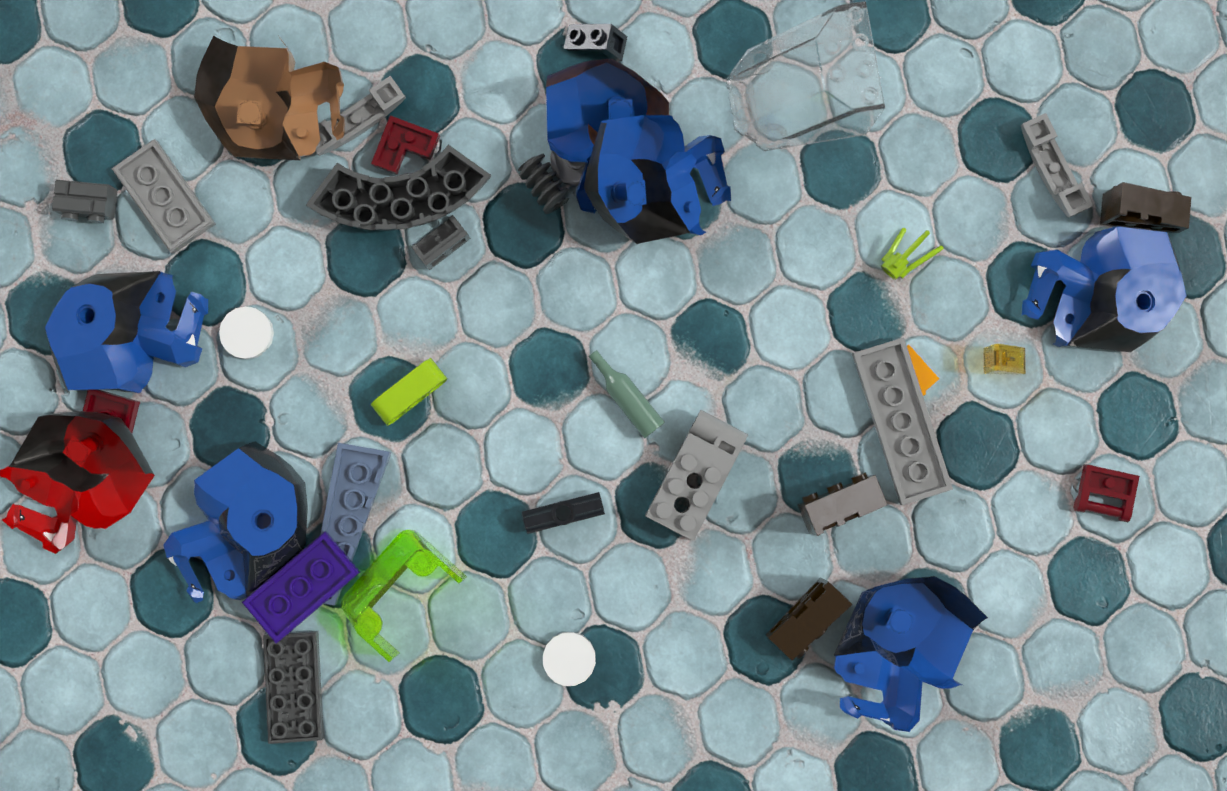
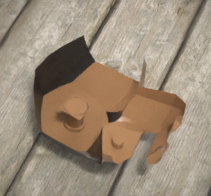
(262, 103)

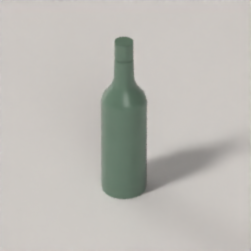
(628, 398)

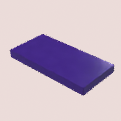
(301, 587)

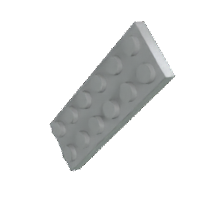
(902, 421)

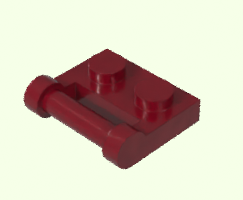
(1108, 484)

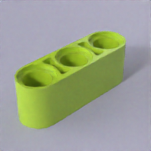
(409, 391)

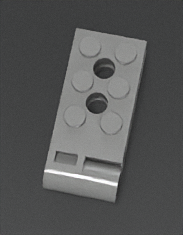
(708, 452)

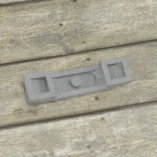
(362, 115)
(1053, 167)

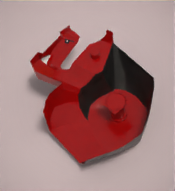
(83, 469)

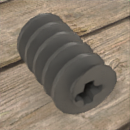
(543, 184)

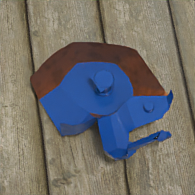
(590, 94)

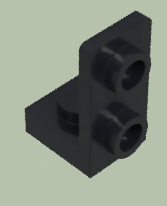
(596, 38)

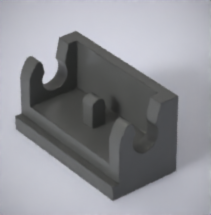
(441, 242)

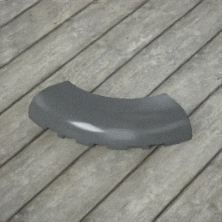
(402, 199)

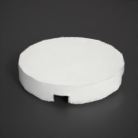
(246, 332)
(569, 658)

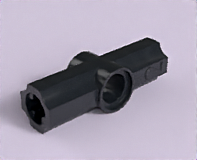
(546, 518)

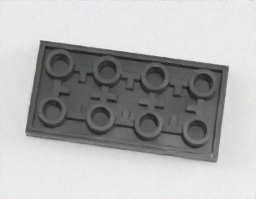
(293, 688)

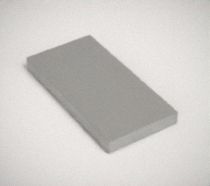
(163, 196)

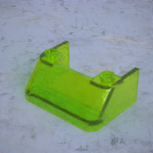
(404, 552)

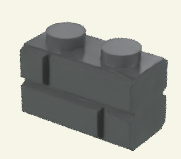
(84, 200)

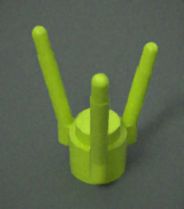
(896, 264)

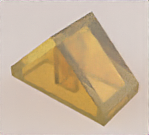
(1004, 359)

